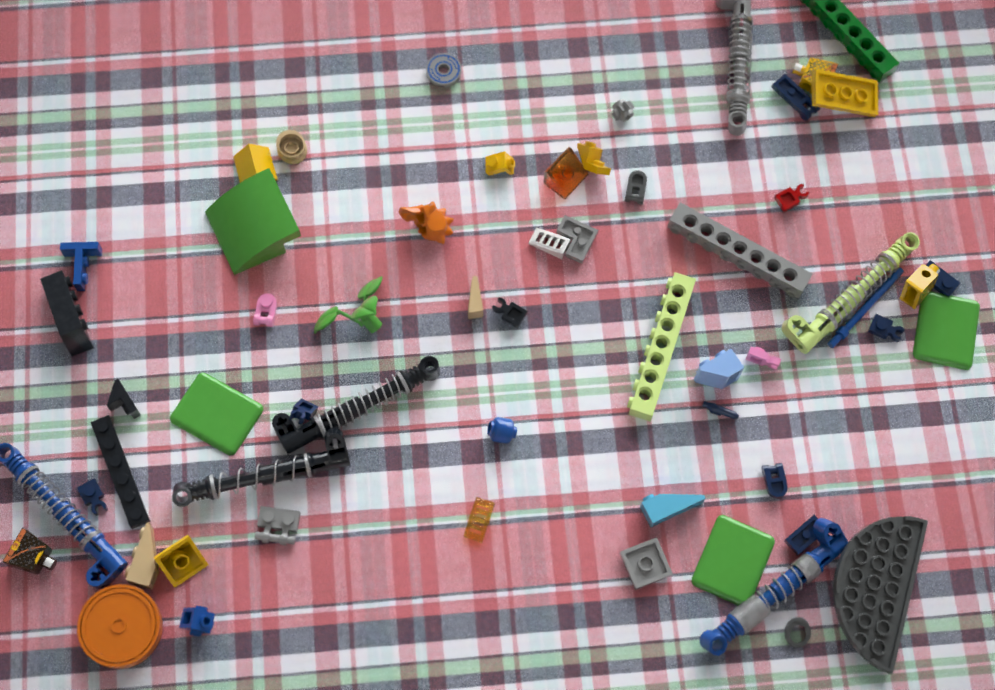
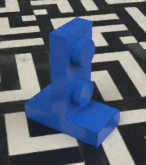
(81, 252)

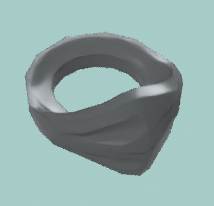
(791, 624)

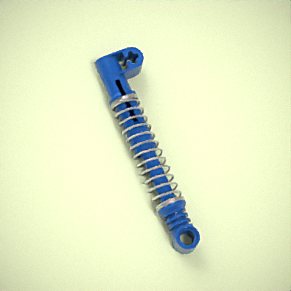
(68, 517)

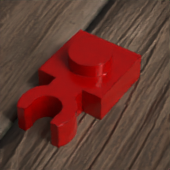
(788, 198)

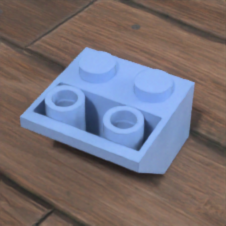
(719, 371)

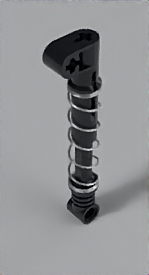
(268, 474)

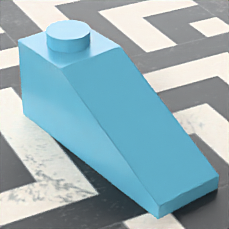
(666, 506)

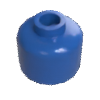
(501, 430)

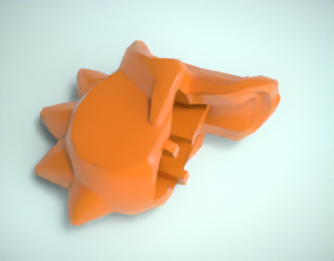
(429, 220)

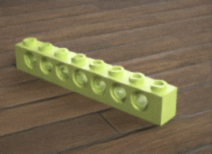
(645, 408)

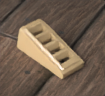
(475, 306)

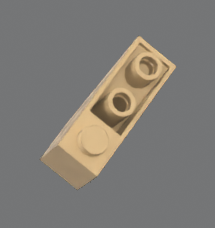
(143, 568)

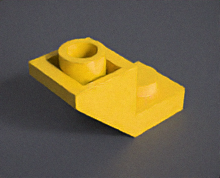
(590, 158)

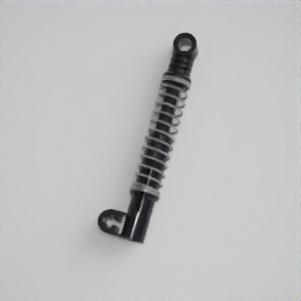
(353, 408)

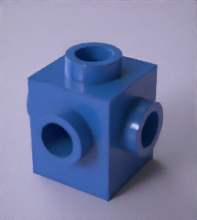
(197, 620)

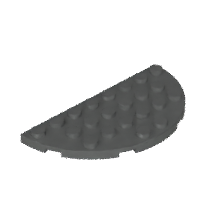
(876, 586)

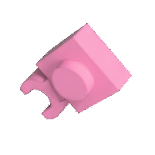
(760, 357)

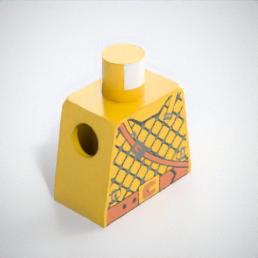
(806, 71)
(919, 285)

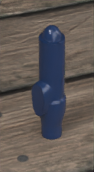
(719, 410)

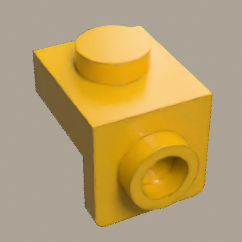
(499, 163)

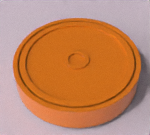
(119, 626)

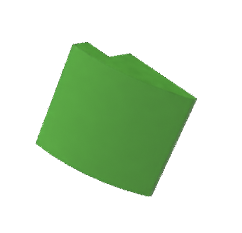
(252, 222)

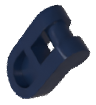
(775, 486)

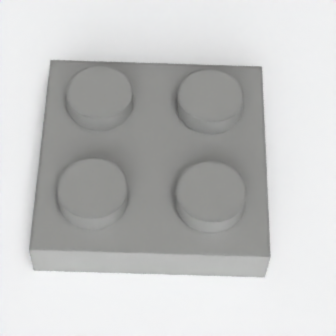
(646, 563)

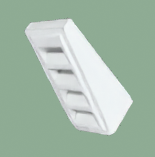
(559, 253)

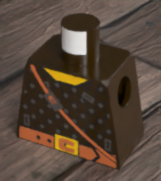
(29, 554)

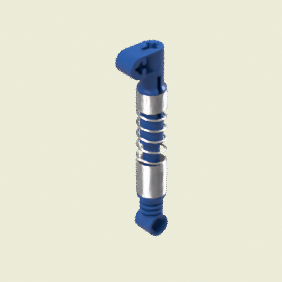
(801, 571)

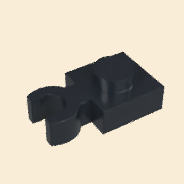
(512, 313)

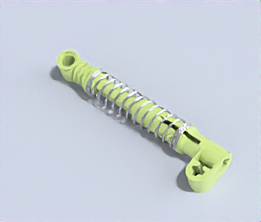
(850, 298)

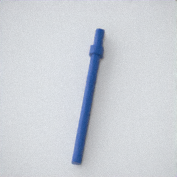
(843, 331)

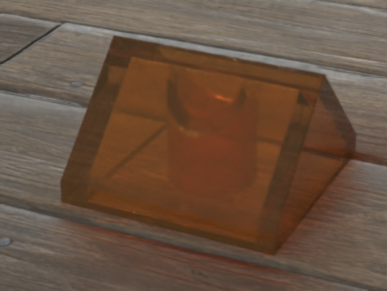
(565, 174)

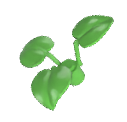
(365, 312)

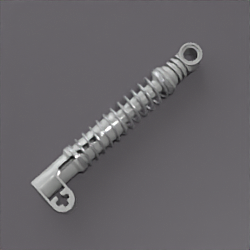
(739, 55)

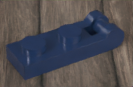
(795, 96)

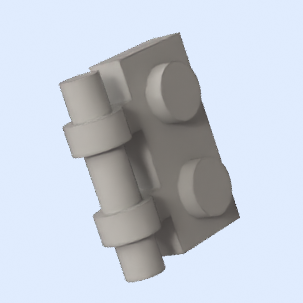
(277, 519)

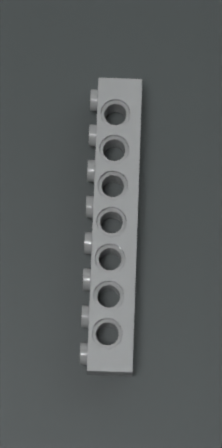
(735, 241)

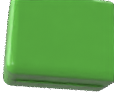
(946, 330)
(216, 413)
(733, 560)

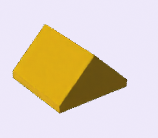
(253, 160)
(181, 561)

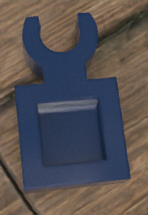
(883, 327)
(303, 410)
(91, 494)

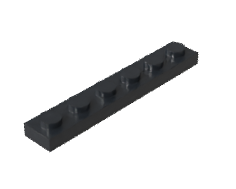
(120, 472)

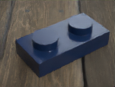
(945, 283)
(802, 537)

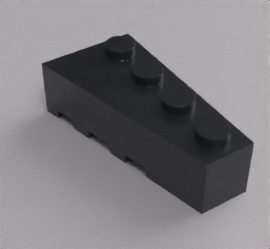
(67, 313)

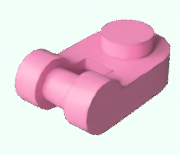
(266, 304)

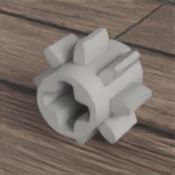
(623, 110)

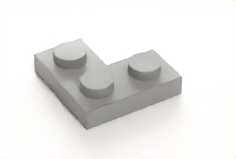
(581, 236)

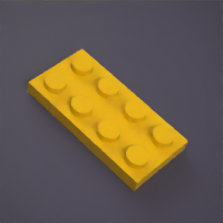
(844, 93)

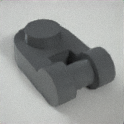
(636, 181)

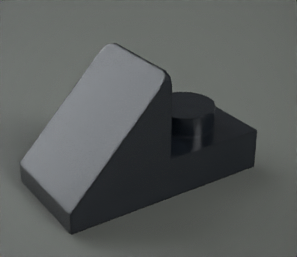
(120, 397)

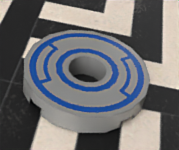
(439, 61)

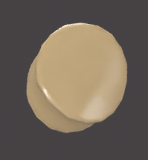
(291, 147)

